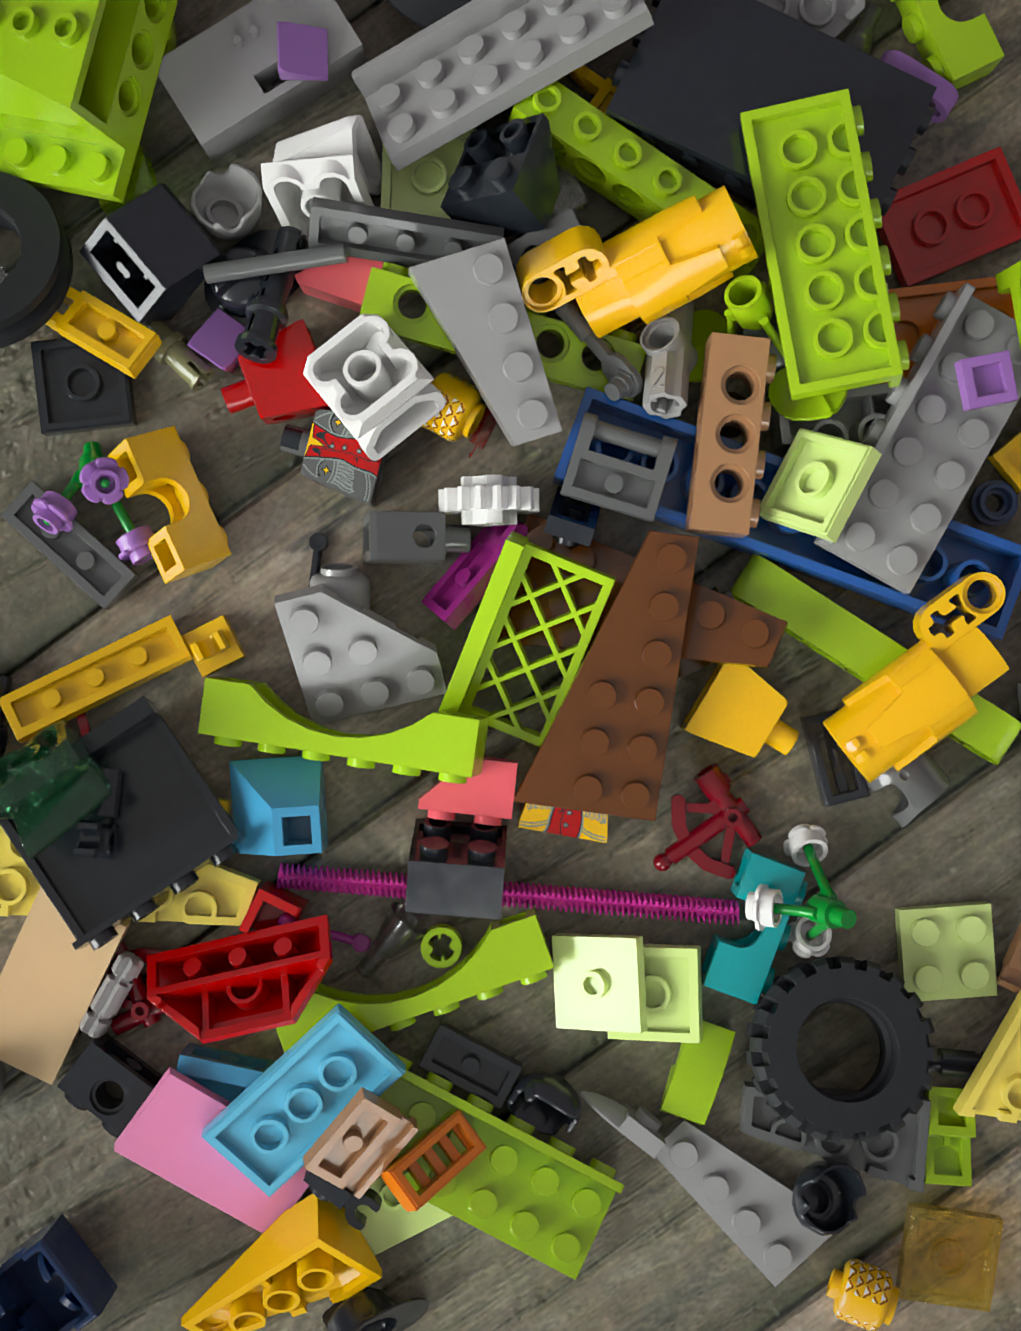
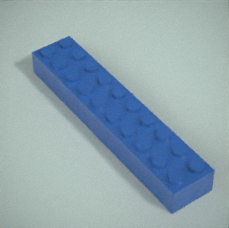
(958, 553)

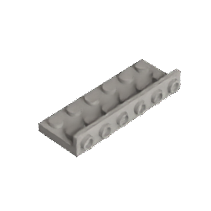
(483, 64)
(927, 445)

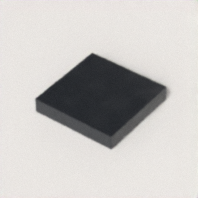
(79, 390)

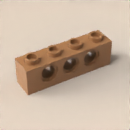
(750, 361)

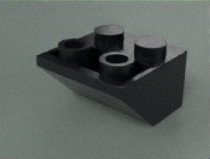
(506, 177)
(151, 254)
(456, 869)

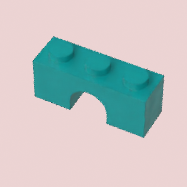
(744, 964)

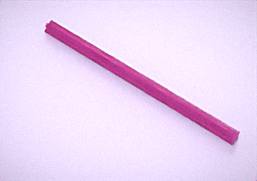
(522, 894)

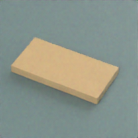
(48, 991)

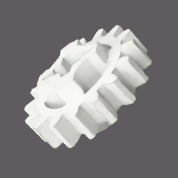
(489, 500)

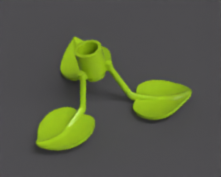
(751, 307)

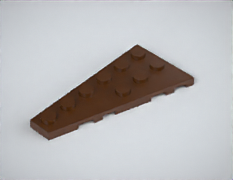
(617, 715)

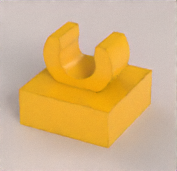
(213, 646)

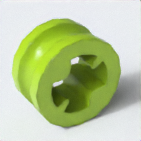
(455, 945)

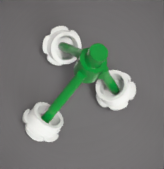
(823, 911)

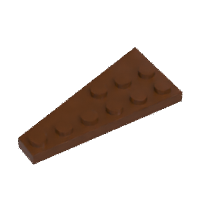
(715, 627)

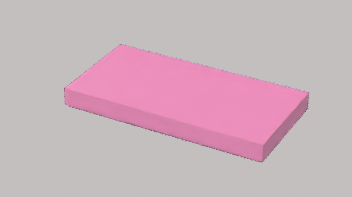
(169, 1142)

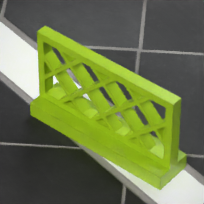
(495, 614)

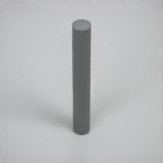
(275, 263)

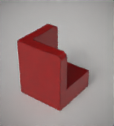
(270, 905)

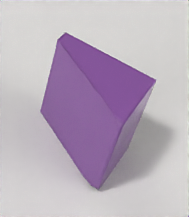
(302, 52)
(217, 339)

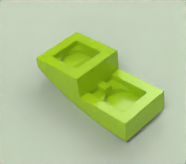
(697, 1075)
(948, 1140)

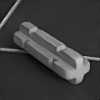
(111, 994)

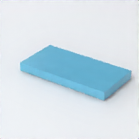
(299, 1097)

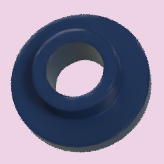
(1007, 502)

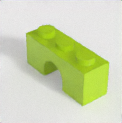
(949, 47)

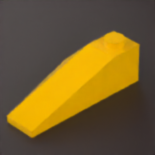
(295, 1262)

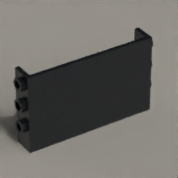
(736, 56)

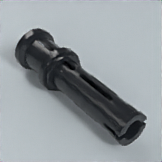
(268, 310)

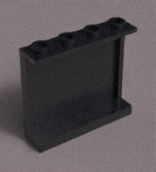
(164, 827)

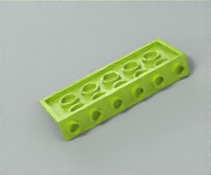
(823, 245)
(518, 1186)

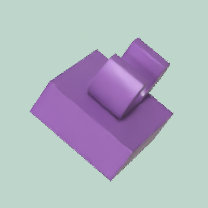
(986, 380)

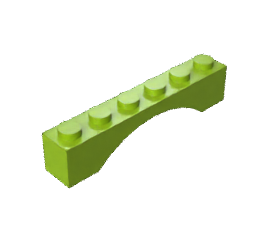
(252, 712)
(506, 953)

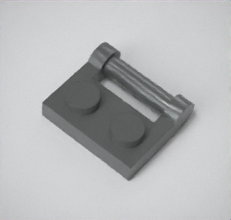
(615, 482)

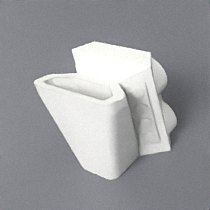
(325, 163)
(373, 384)

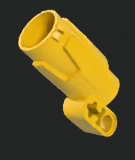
(641, 269)
(925, 688)

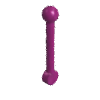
(359, 942)

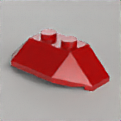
(242, 979)

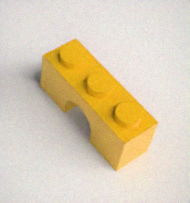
(162, 468)

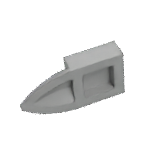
(637, 1125)

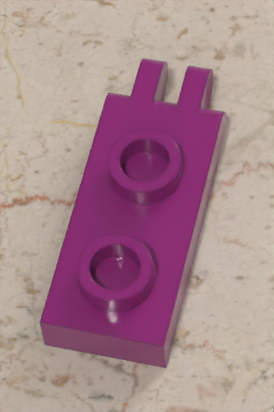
(469, 575)

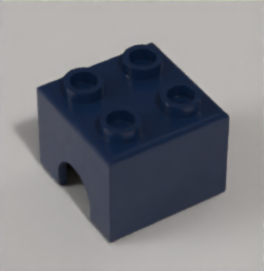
(52, 1282)

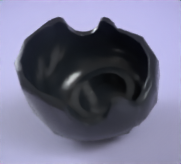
(545, 1102)
(827, 1196)

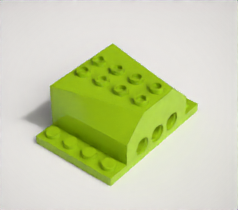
(78, 89)

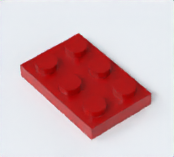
(952, 218)

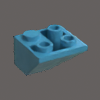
(279, 805)

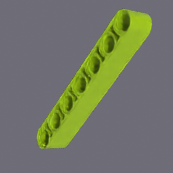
(856, 646)

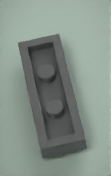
(75, 552)

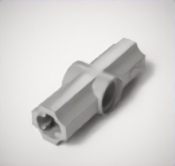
(668, 362)

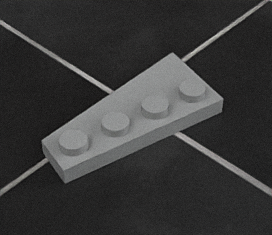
(740, 1199)

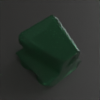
(50, 786)

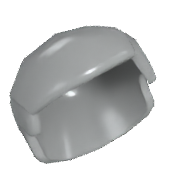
(228, 202)

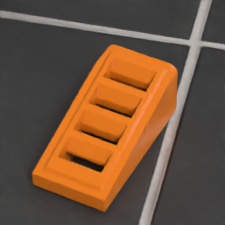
(400, 1186)

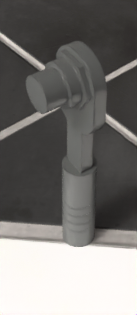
(621, 374)

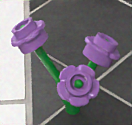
(100, 481)

